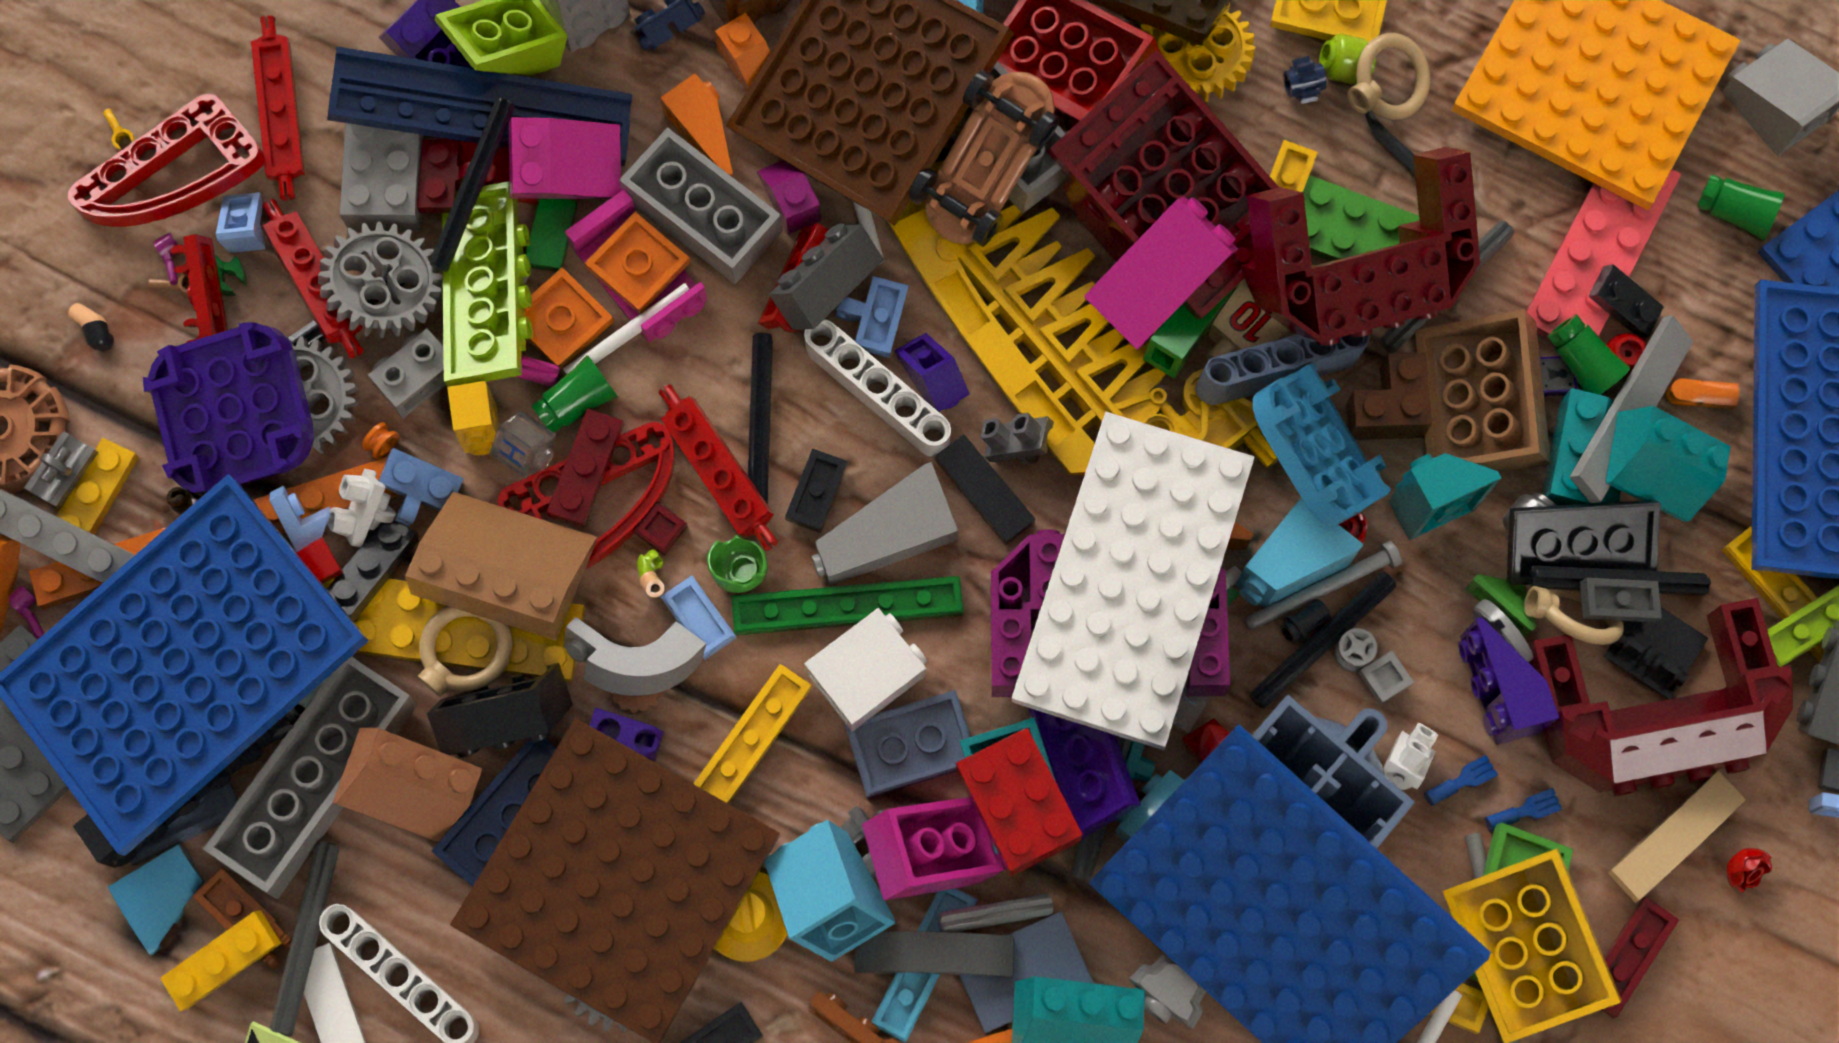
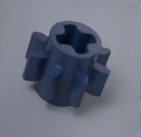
(1304, 80)

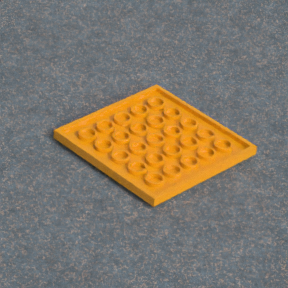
(1599, 87)

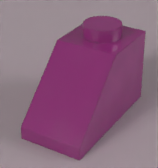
(790, 195)

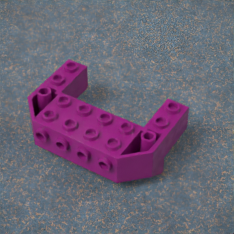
(1018, 595)

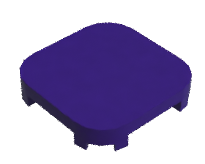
(230, 407)

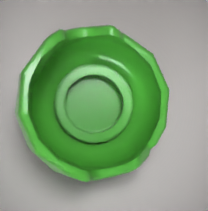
(737, 564)

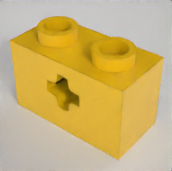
(474, 416)

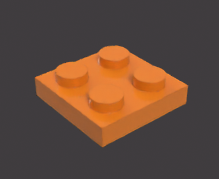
(637, 263)
(565, 318)

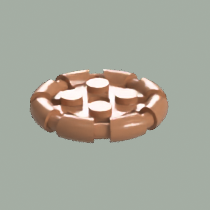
(23, 424)

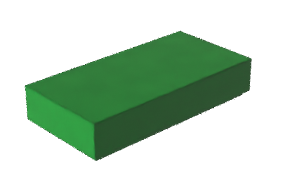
(548, 236)

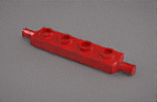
(277, 108)
(302, 263)
(717, 467)

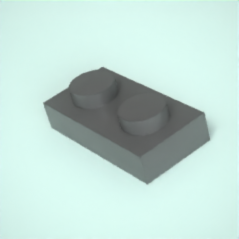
(1620, 600)

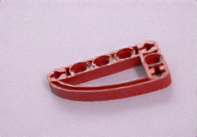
(99, 207)
(625, 527)

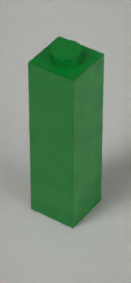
(1179, 338)

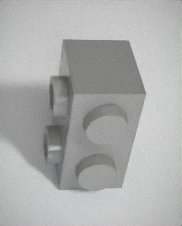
(410, 373)

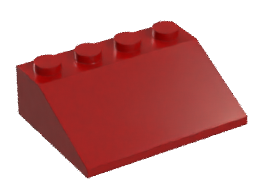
(1074, 50)

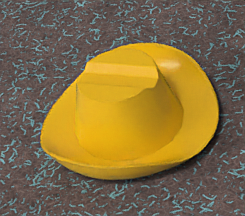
(756, 926)

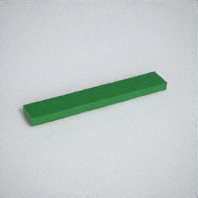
(846, 605)

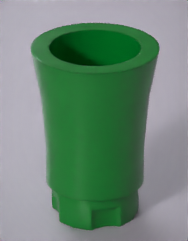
(1741, 204)
(1587, 356)
(572, 395)

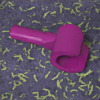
(163, 246)
(22, 600)

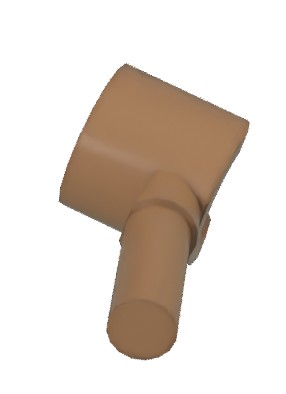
(164, 284)

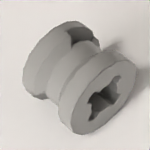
(1361, 644)

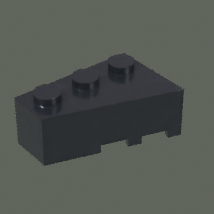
(500, 714)

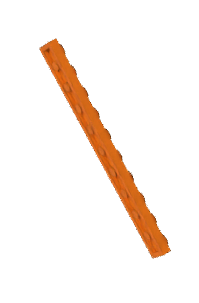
(60, 583)

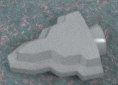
(1169, 992)

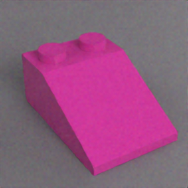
(563, 159)

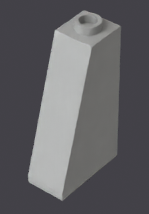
(889, 529)

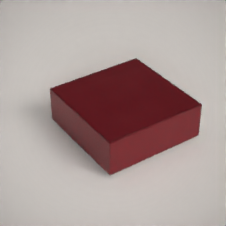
(660, 528)

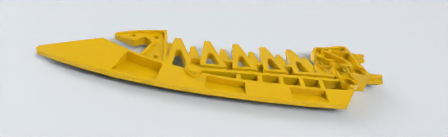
(955, 273)

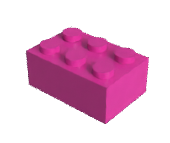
(930, 848)

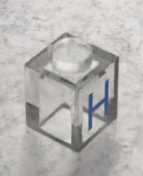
(523, 444)

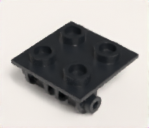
(1657, 652)

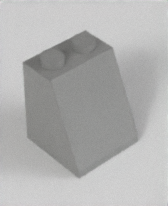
(1784, 94)

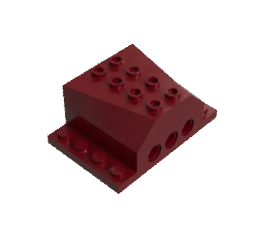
(1146, 151)

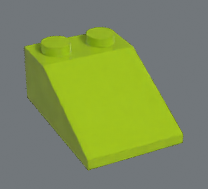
(506, 36)

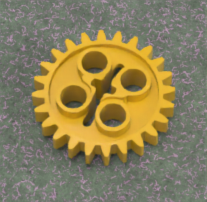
(1222, 63)

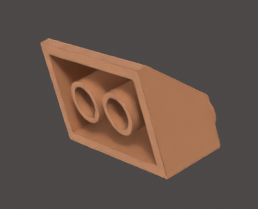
(406, 784)

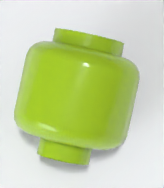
(1341, 58)

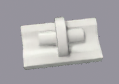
(366, 509)
(1411, 757)

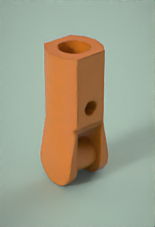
(1703, 394)

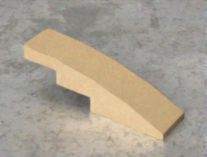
(1676, 836)

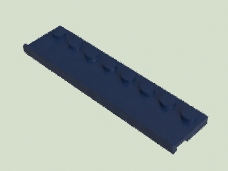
(455, 99)

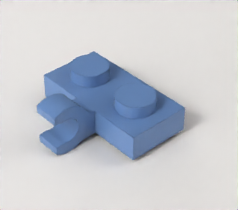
(877, 316)
(418, 484)

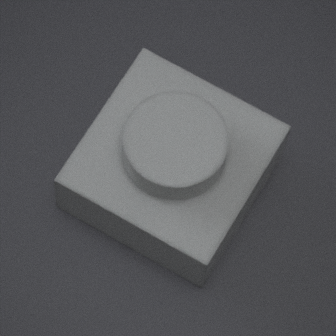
(1385, 677)

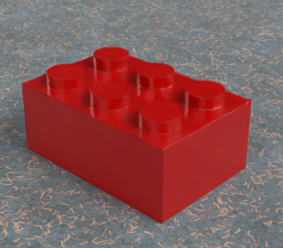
(1018, 802)

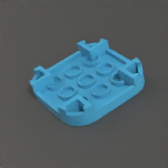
(1318, 446)

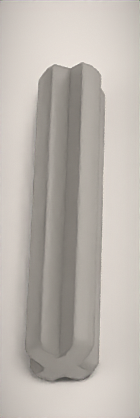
(995, 913)

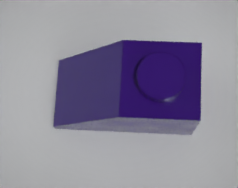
(933, 372)

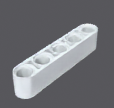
(884, 403)
(385, 962)

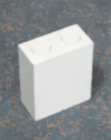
(866, 668)

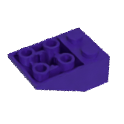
(420, 37)
(1509, 687)

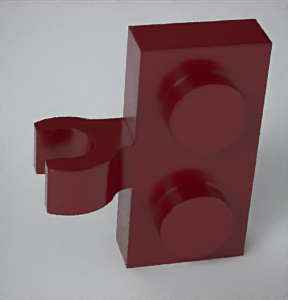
(440, 175)

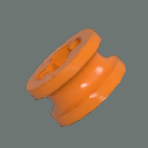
(380, 440)

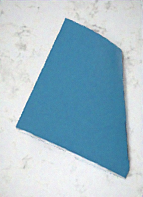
(157, 895)

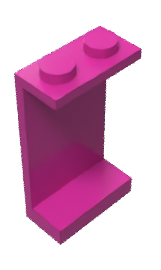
(595, 229)
(1161, 270)

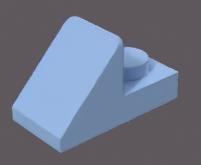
(240, 223)
(300, 531)

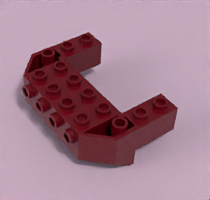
(1373, 287)
(1677, 734)

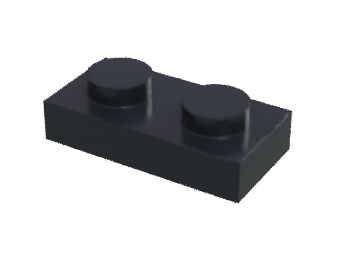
(1626, 301)
(816, 490)

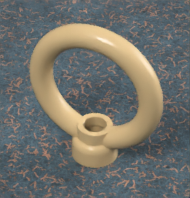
(1367, 93)
(1545, 603)
(438, 677)

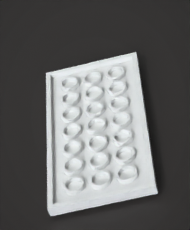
(1133, 580)

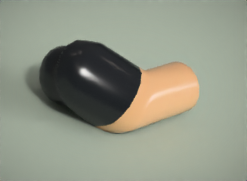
(93, 327)

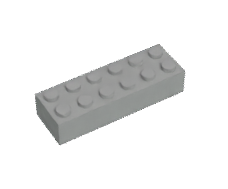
(294, 792)

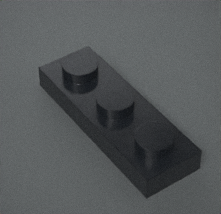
(372, 566)

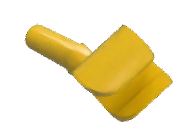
(118, 131)

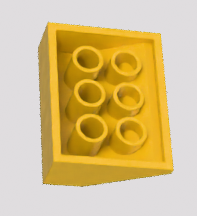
(1540, 944)

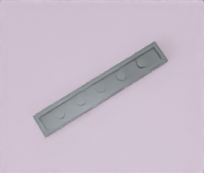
(1641, 389)

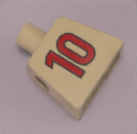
(1243, 324)

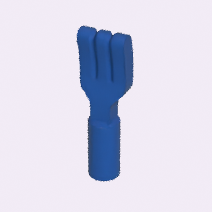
(1470, 776)
(1534, 807)

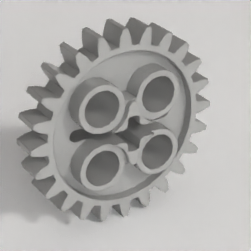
(351, 292)
(330, 383)

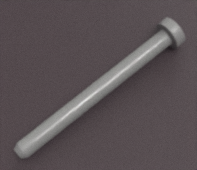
(1387, 556)

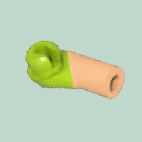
(648, 579)

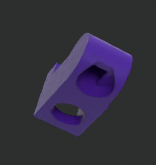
(629, 732)

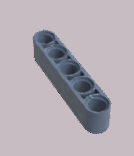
(1270, 362)

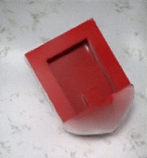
(1205, 739)

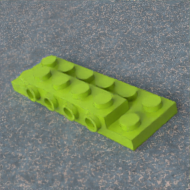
(487, 293)

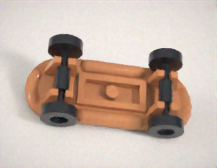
(989, 156)

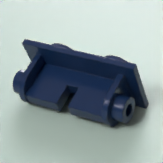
(654, 26)

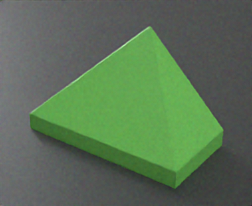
(1506, 597)

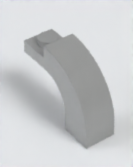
(634, 669)

